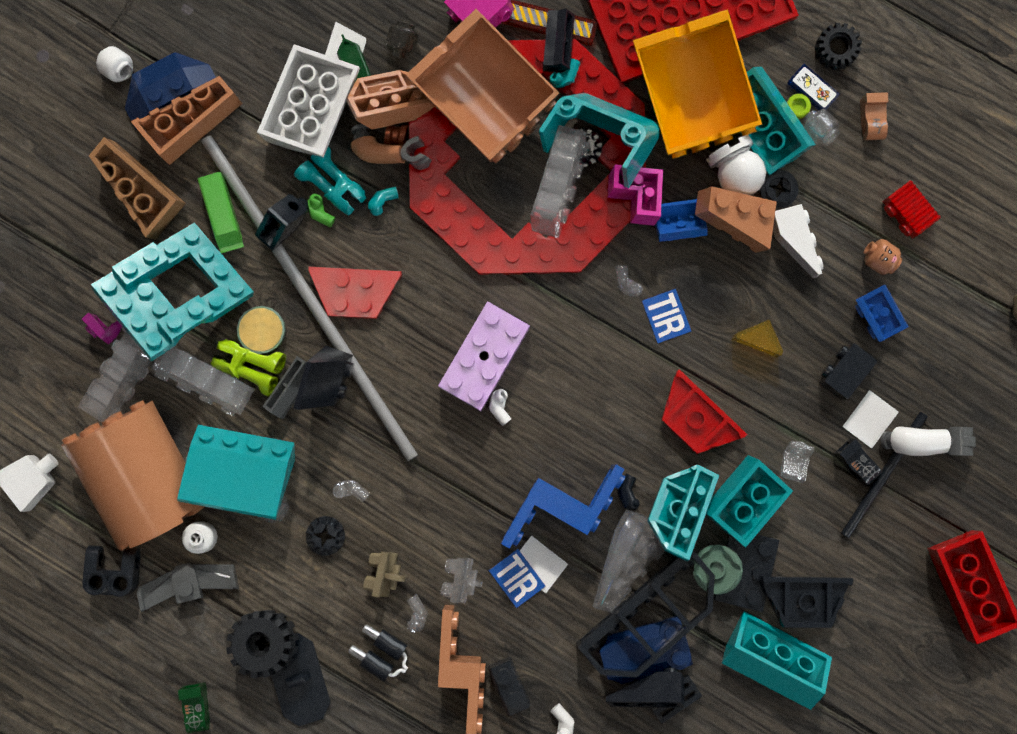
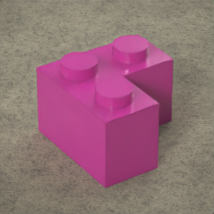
(644, 193)

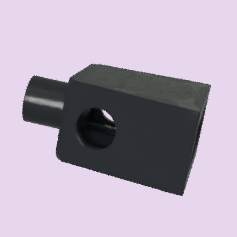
(288, 213)

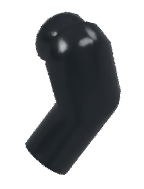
(626, 494)

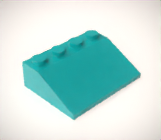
(236, 472)

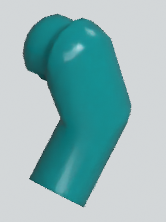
(567, 77)
(379, 198)

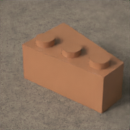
(738, 214)

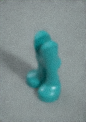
(308, 172)

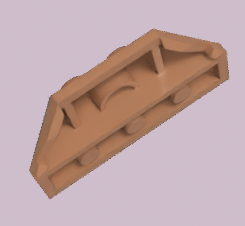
(386, 100)

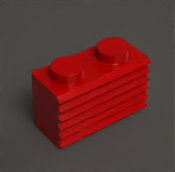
(910, 210)

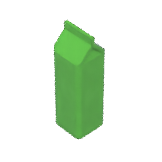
(221, 212)

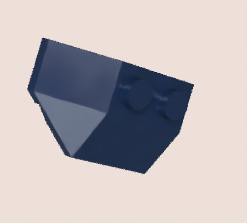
(163, 82)

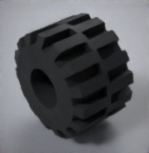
(253, 655)

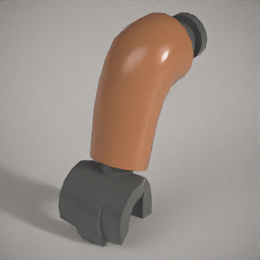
(371, 151)

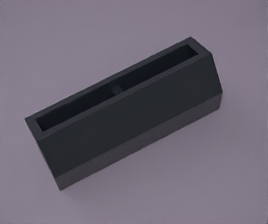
(558, 40)

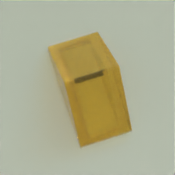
(760, 337)

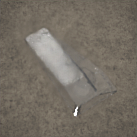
(629, 554)

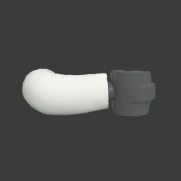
(930, 441)

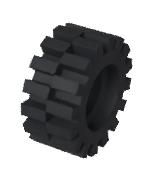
(846, 35)

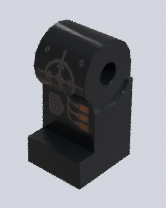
(858, 462)

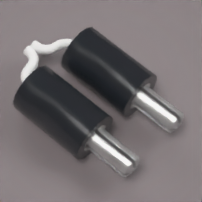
(386, 643)

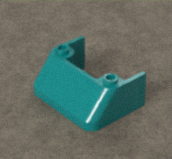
(634, 129)

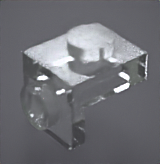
(796, 461)

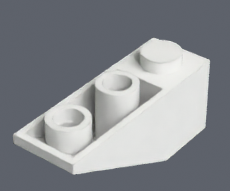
(794, 235)

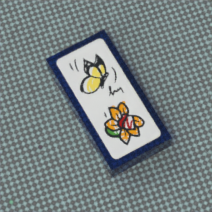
(814, 87)

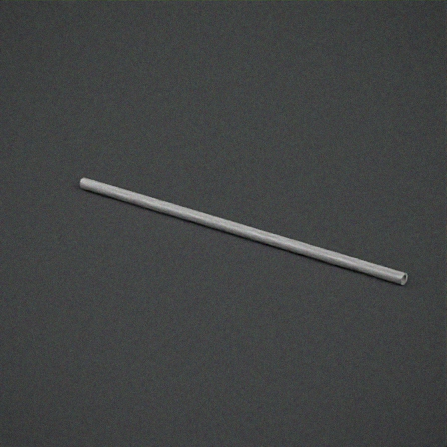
(311, 301)

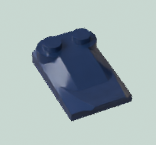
(626, 652)

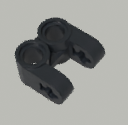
(94, 567)

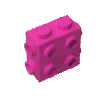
(493, 10)

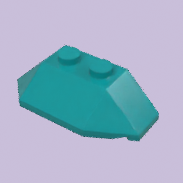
(681, 509)

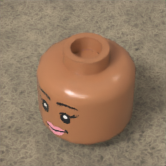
(882, 257)

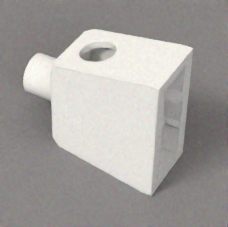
(28, 480)

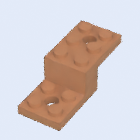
(460, 670)

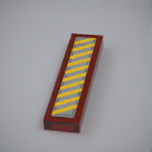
(535, 19)

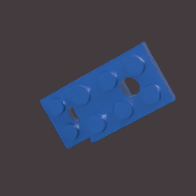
(564, 506)

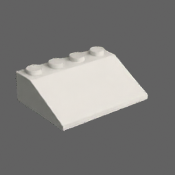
(307, 101)

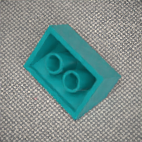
(747, 500)

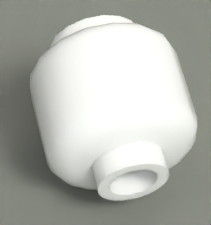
(114, 64)
(207, 536)

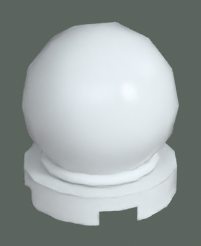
(738, 167)

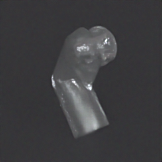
(348, 488)
(419, 614)

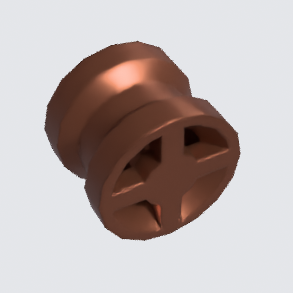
(396, 135)

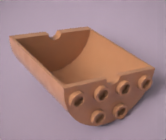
(484, 87)
(131, 474)

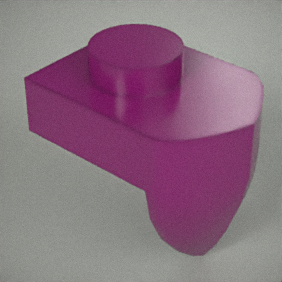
(98, 328)

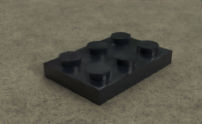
(756, 561)

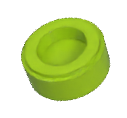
(799, 104)

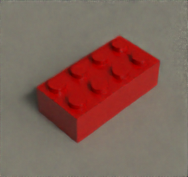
(974, 586)

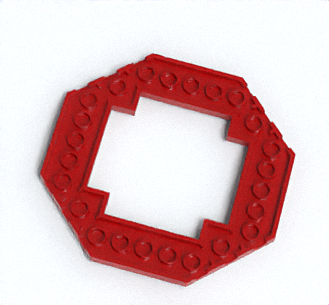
(476, 235)

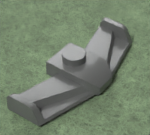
(187, 583)

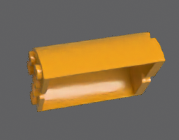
(698, 84)

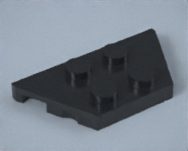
(806, 600)

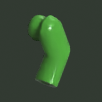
(317, 212)

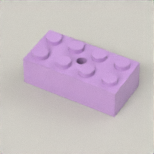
(476, 379)

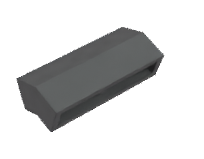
(286, 390)

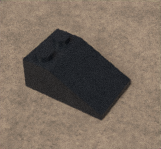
(324, 379)

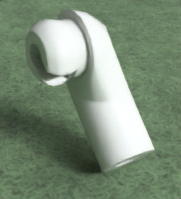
(497, 406)
(566, 722)

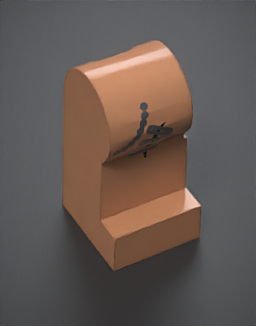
(874, 116)

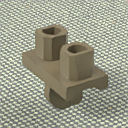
(386, 575)

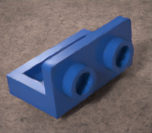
(680, 221)
(881, 313)

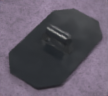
(302, 686)

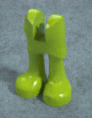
(273, 363)

